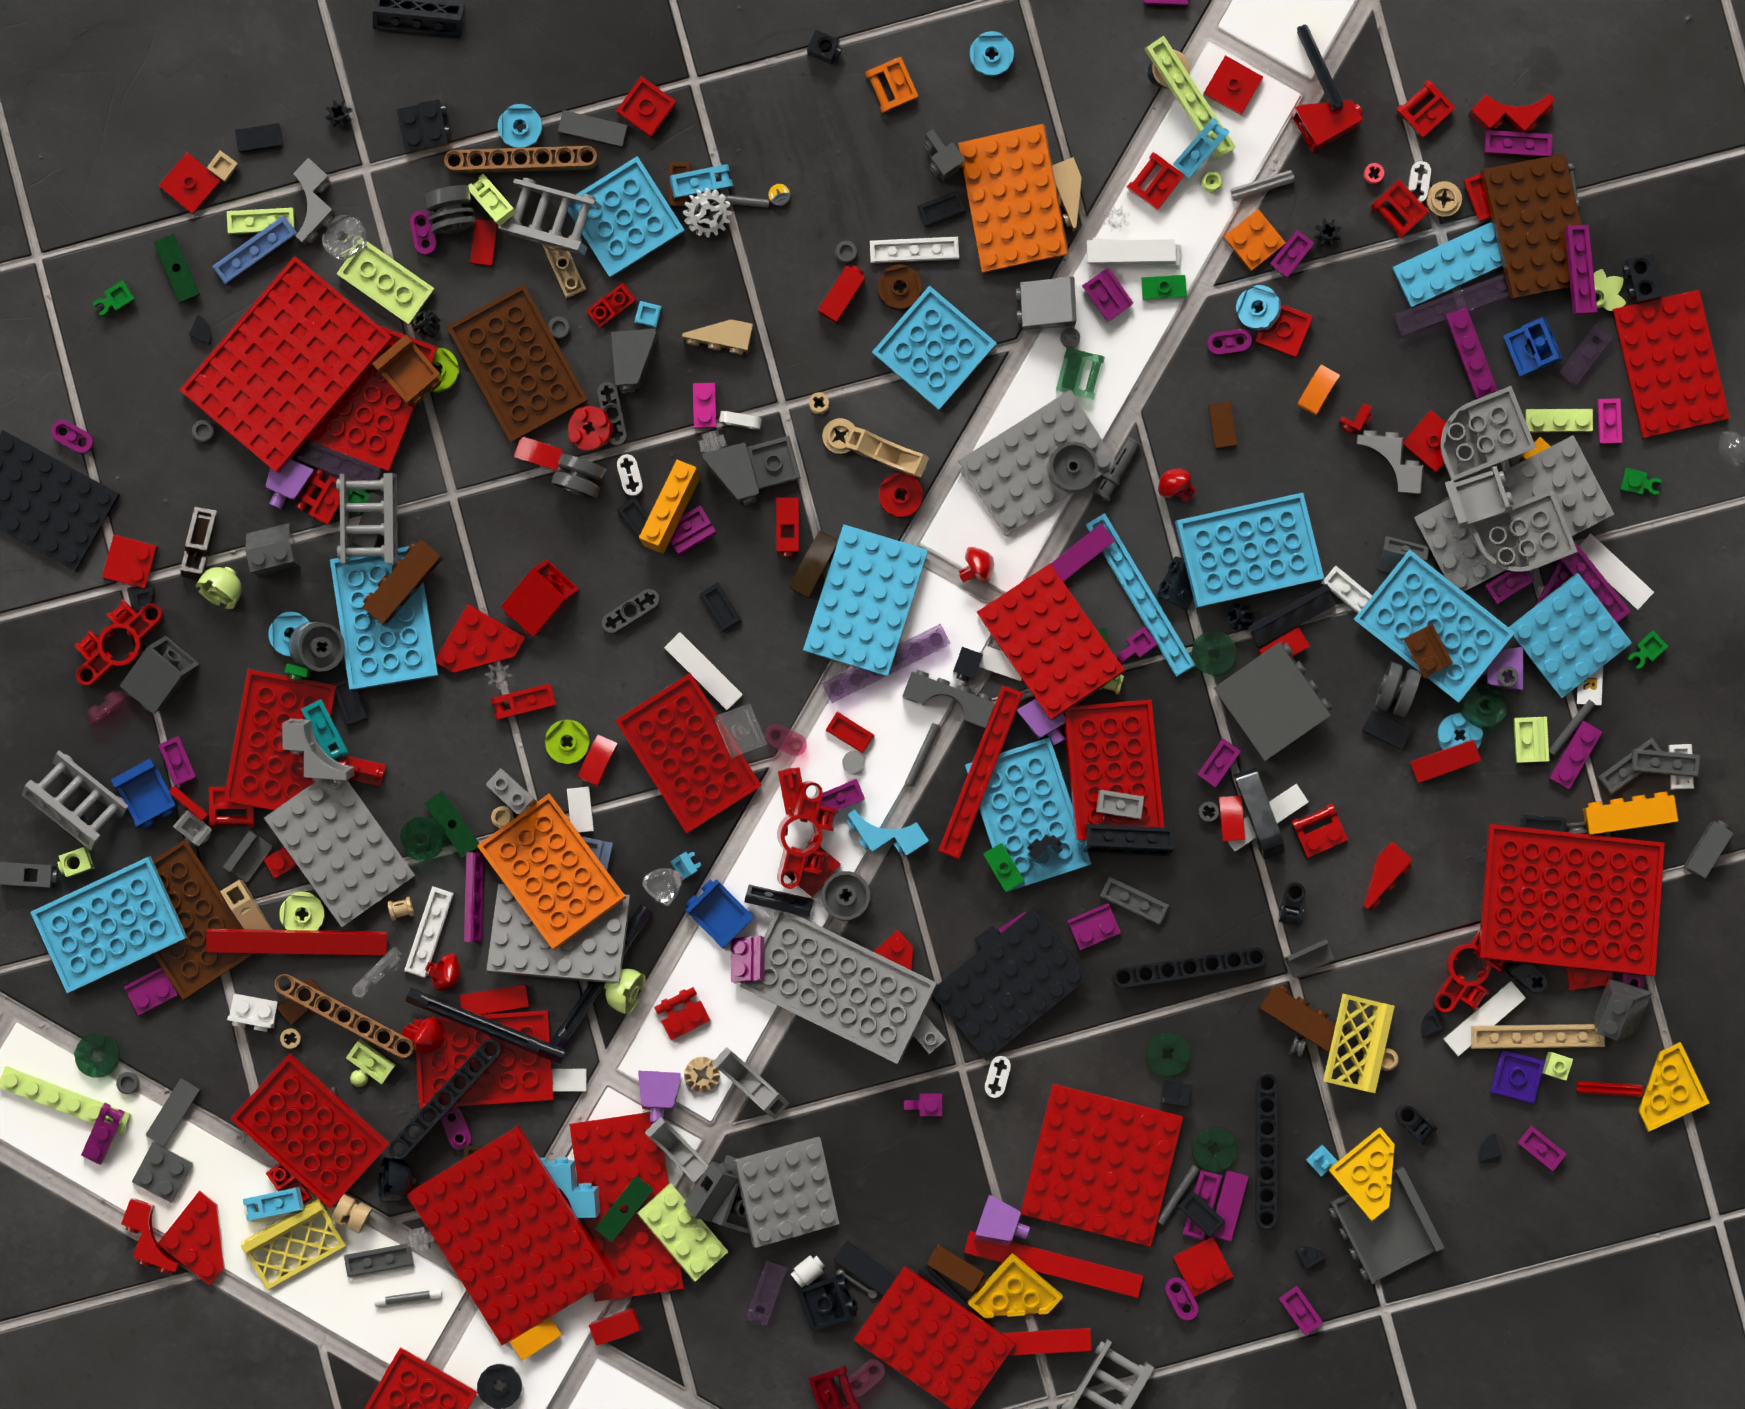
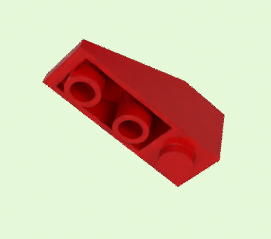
(1386, 868)

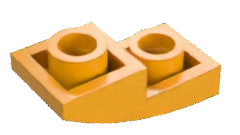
(535, 1338)

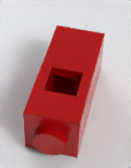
(842, 294)
(787, 526)

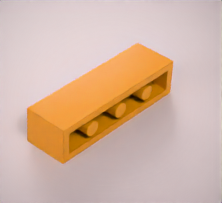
(670, 506)
(1631, 814)

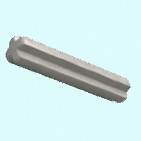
(1262, 185)

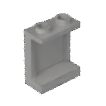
(1479, 498)
(510, 792)

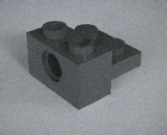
(944, 160)

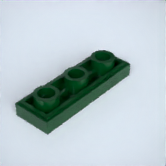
(172, 256)
(443, 813)
(615, 1219)

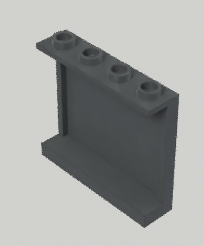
(1274, 700)
(1392, 1239)

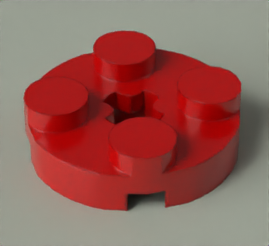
(578, 432)
(905, 483)

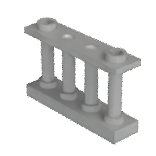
(553, 237)
(387, 507)
(71, 820)
(1129, 1391)

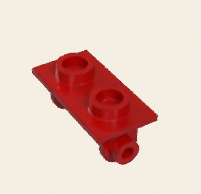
(365, 770)
(790, 782)

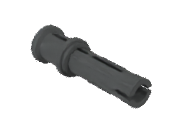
(1112, 478)

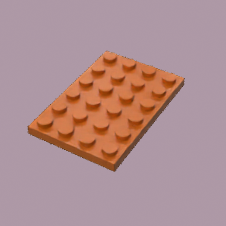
(1013, 198)
(551, 872)

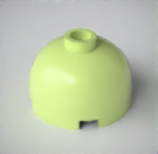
(220, 586)
(623, 995)

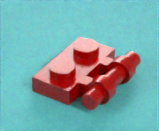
(327, 502)
(686, 1019)

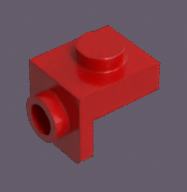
(1362, 417)

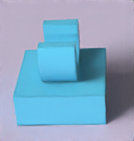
(684, 865)
(1321, 1160)

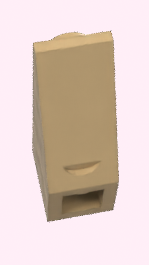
(1068, 189)
(727, 334)
(244, 906)

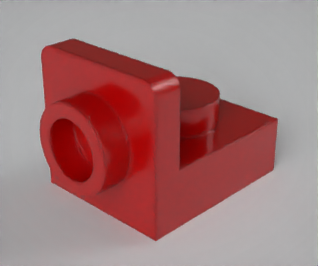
(280, 862)

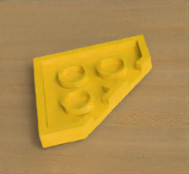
(1671, 1089)
(1368, 1173)
(1014, 1292)

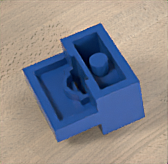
(1542, 341)

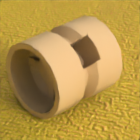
(351, 1213)

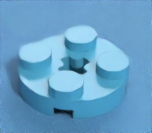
(982, 63)
(528, 136)
(1255, 296)
(280, 627)
(1457, 722)

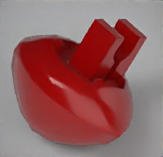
(1176, 482)
(979, 565)
(444, 974)
(425, 1037)

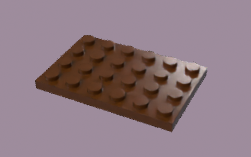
(1529, 215)
(517, 363)
(198, 908)

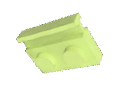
(1531, 739)

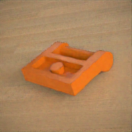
(898, 81)

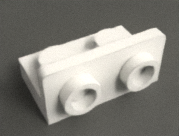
(253, 1011)

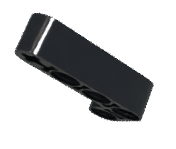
(1260, 813)

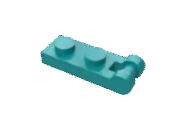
(324, 729)

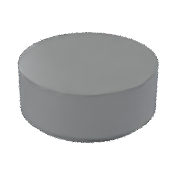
(853, 762)

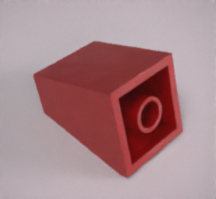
(1323, 125)
(539, 597)

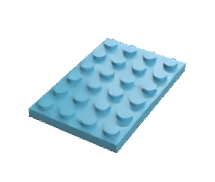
(1249, 550)
(1421, 596)
(865, 600)
(375, 652)
(1026, 803)
(108, 924)

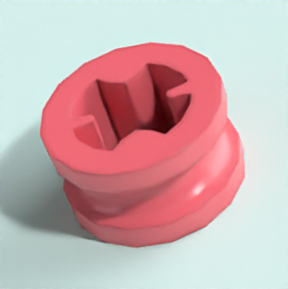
(1367, 171)

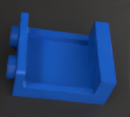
(145, 793)
(719, 913)

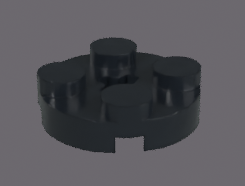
(492, 1396)

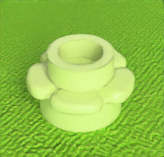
(1216, 177)

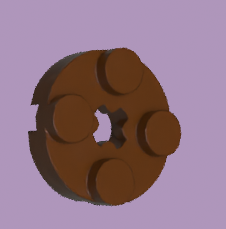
(892, 297)

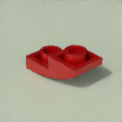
(611, 305)
(538, 453)
(1294, 639)
(597, 760)
(1231, 818)
(284, 1180)
(614, 1327)

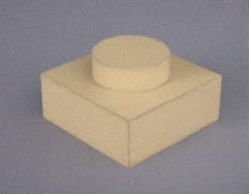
(222, 166)

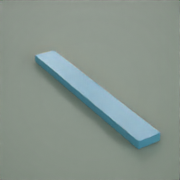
(1144, 601)

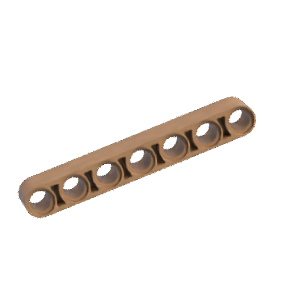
(512, 153)
(336, 1008)

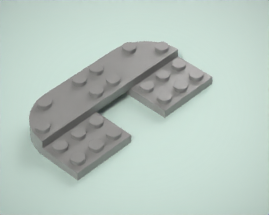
(1470, 445)

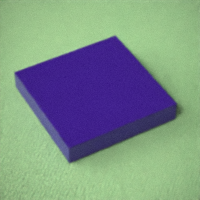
(1517, 1076)

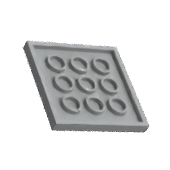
(786, 1192)

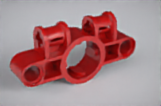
(94, 647)
(808, 859)
(1456, 988)

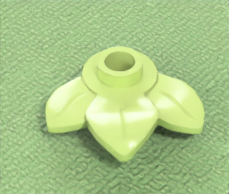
(1607, 290)

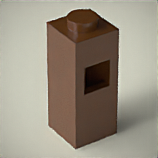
(956, 1268)

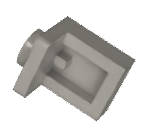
(193, 828)

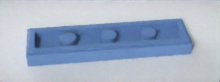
(254, 249)

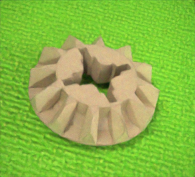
(1452, 193)
(829, 434)
(691, 1075)

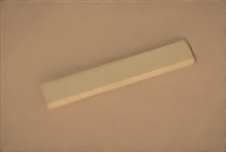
(1535, 1036)

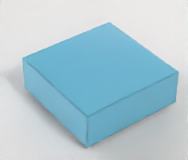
(648, 314)

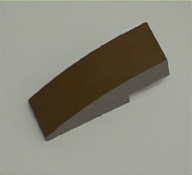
(198, 543)
(813, 564)

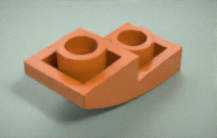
(1318, 390)

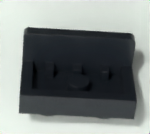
(1176, 584)
(1038, 846)

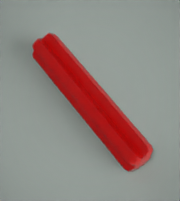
(1609, 1089)

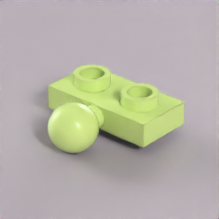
(370, 1063)

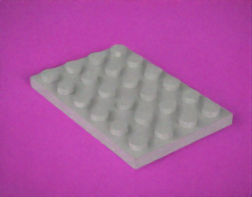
(1013, 469)
(339, 848)
(588, 956)

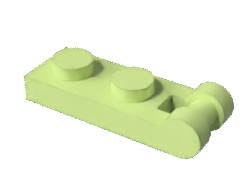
(491, 200)

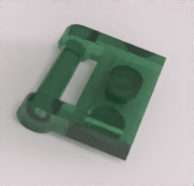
(1072, 372)

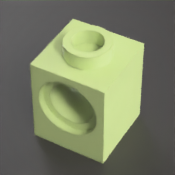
(85, 862)
(1557, 1066)

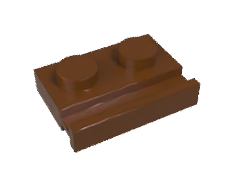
(1428, 650)

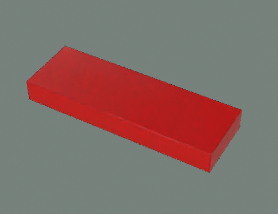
(1445, 760)
(495, 1000)

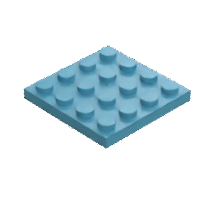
(631, 217)
(934, 348)
(1569, 635)

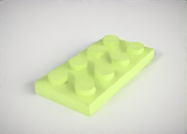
(386, 282)
(680, 1233)

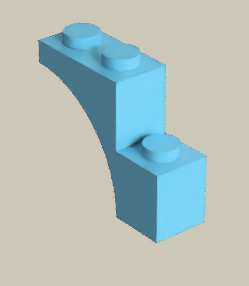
(873, 837)
(584, 1197)

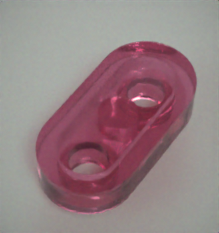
(112, 701)
(786, 739)
(865, 1377)

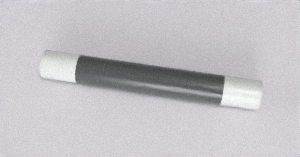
(408, 1297)

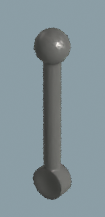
(1571, 167)
(872, 1293)

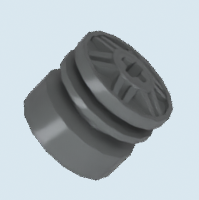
(450, 213)

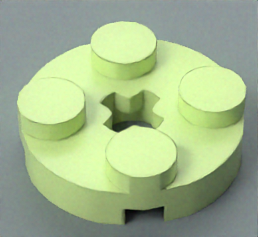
(302, 900)

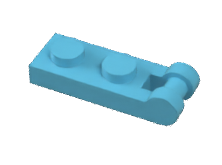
(1200, 148)
(689, 182)
(273, 1203)

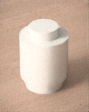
(808, 1271)

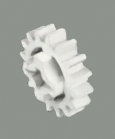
(715, 210)

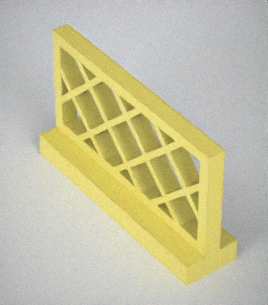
(1372, 1046)
(282, 1227)

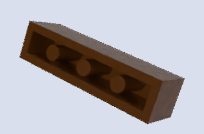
(402, 582)
(1299, 1017)

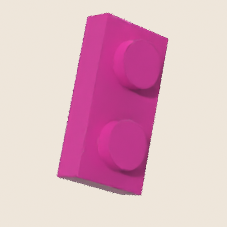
(704, 405)
(1609, 421)

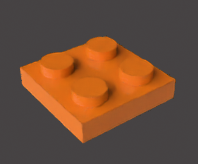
(1254, 240)

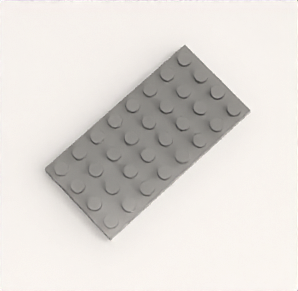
(1555, 469)
(841, 986)

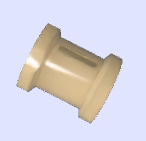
(818, 396)
(400, 908)

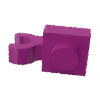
(1139, 644)
(927, 1104)

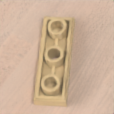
(568, 275)

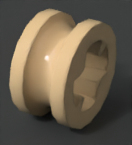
(289, 1031)

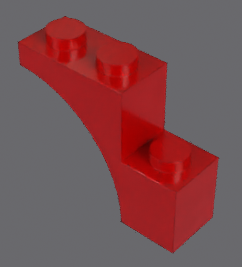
(1489, 113)
(139, 1218)

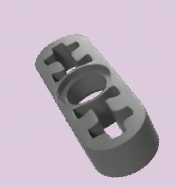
(614, 396)
(641, 596)

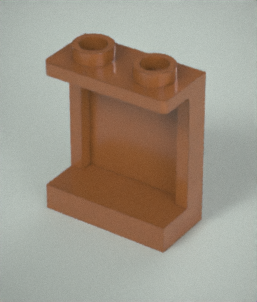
(408, 371)

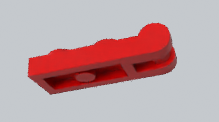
(524, 701)

